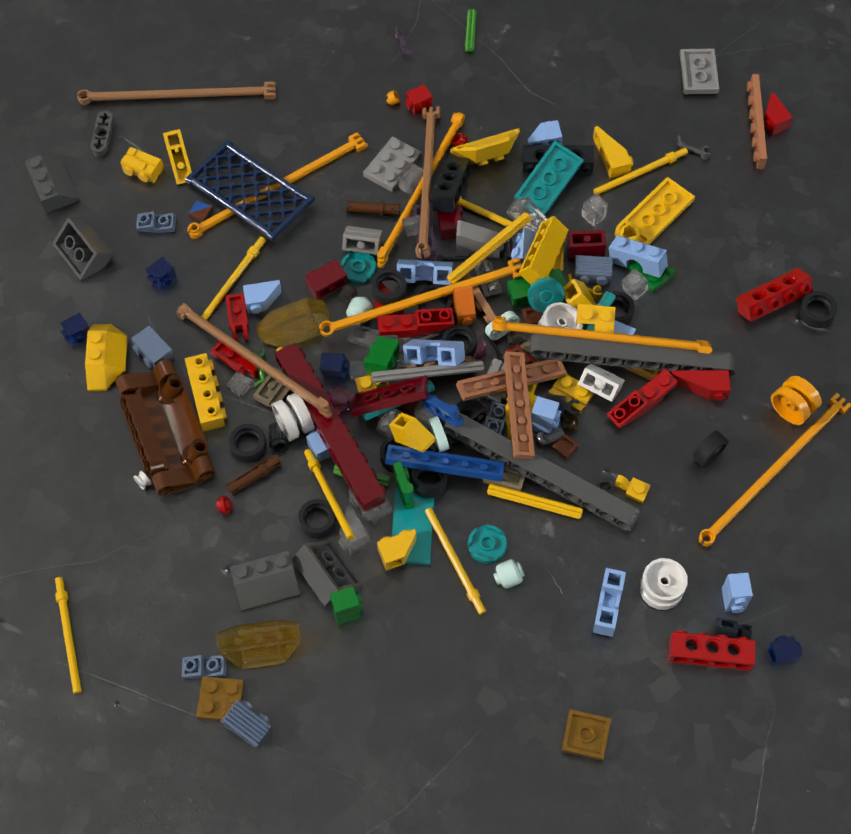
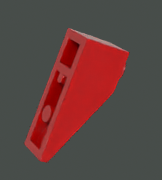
(706, 383)

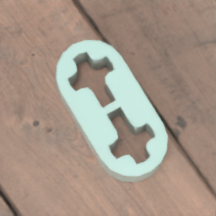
(495, 335)
(438, 432)

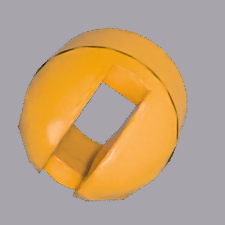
(392, 97)

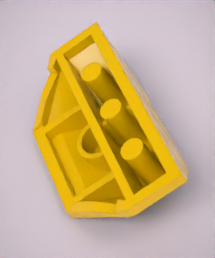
(488, 148)
(104, 356)

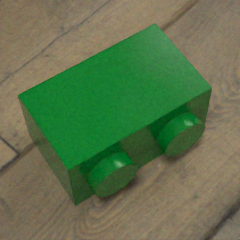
(382, 355)
(346, 605)

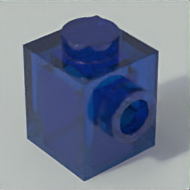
(160, 273)
(74, 329)
(334, 365)
(784, 651)

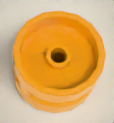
(796, 400)

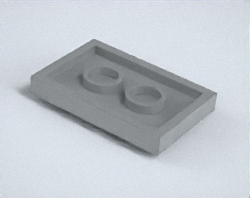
(699, 71)
(390, 162)

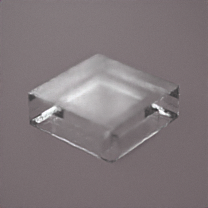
(411, 225)
(239, 384)

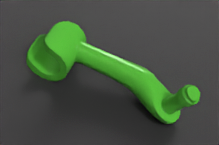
(261, 372)

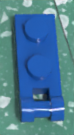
(443, 410)

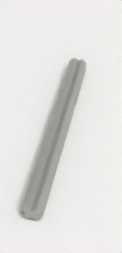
(430, 371)

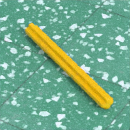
(489, 248)

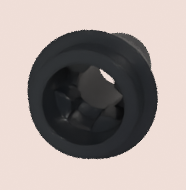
(277, 439)

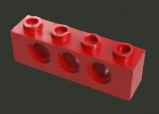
(774, 294)
(702, 656)

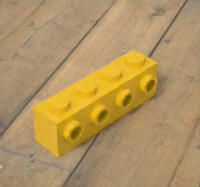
(544, 250)
(205, 393)

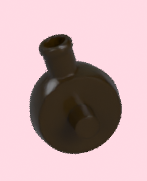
(569, 423)

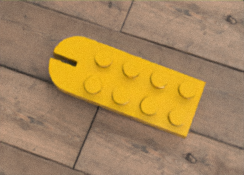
(655, 212)

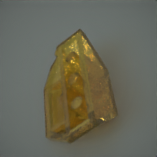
(293, 322)
(259, 643)

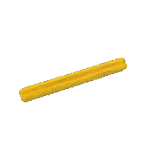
(535, 501)

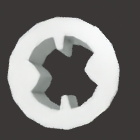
(142, 480)

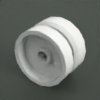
(560, 315)
(293, 416)
(663, 583)

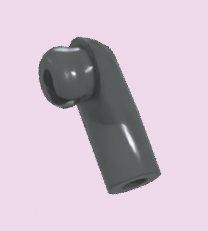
(543, 439)

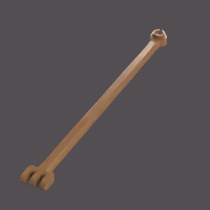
(268, 90)
(427, 179)
(321, 404)

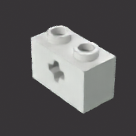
(601, 382)

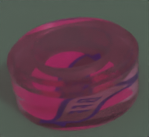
(481, 349)

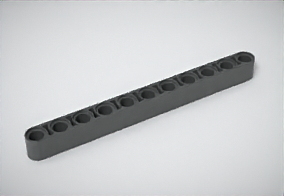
(627, 354)
(546, 474)

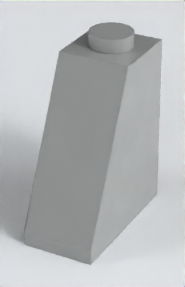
(473, 237)

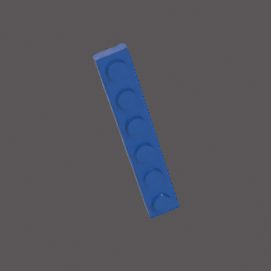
(445, 463)

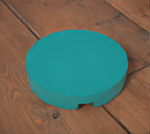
(359, 267)
(544, 293)
(487, 544)

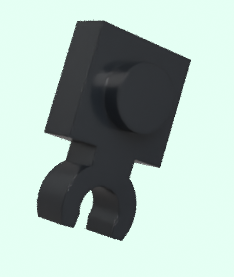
(563, 405)
(732, 628)

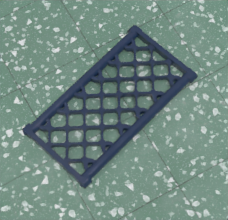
(240, 209)

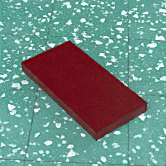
(390, 395)

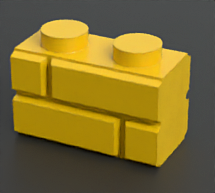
(142, 165)

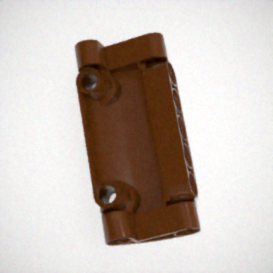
(165, 428)

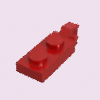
(233, 359)

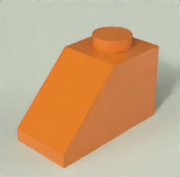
(464, 305)

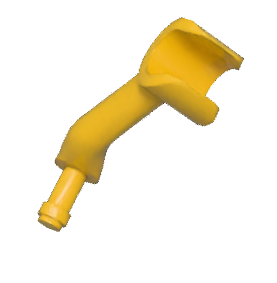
(596, 296)

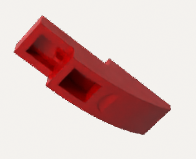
(412, 325)
(642, 400)

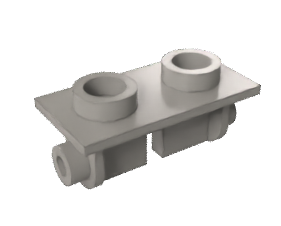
(489, 288)

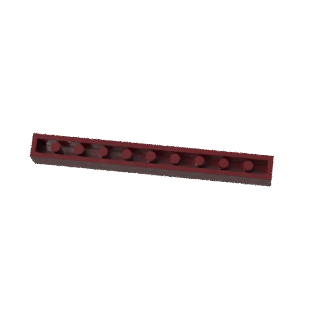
(333, 431)

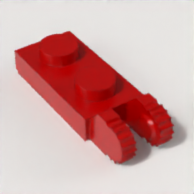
(237, 314)

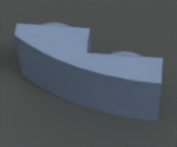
(156, 223)
(496, 418)
(198, 666)

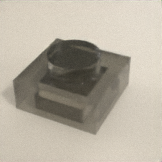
(516, 337)

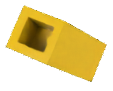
(577, 293)
(411, 432)
(396, 549)

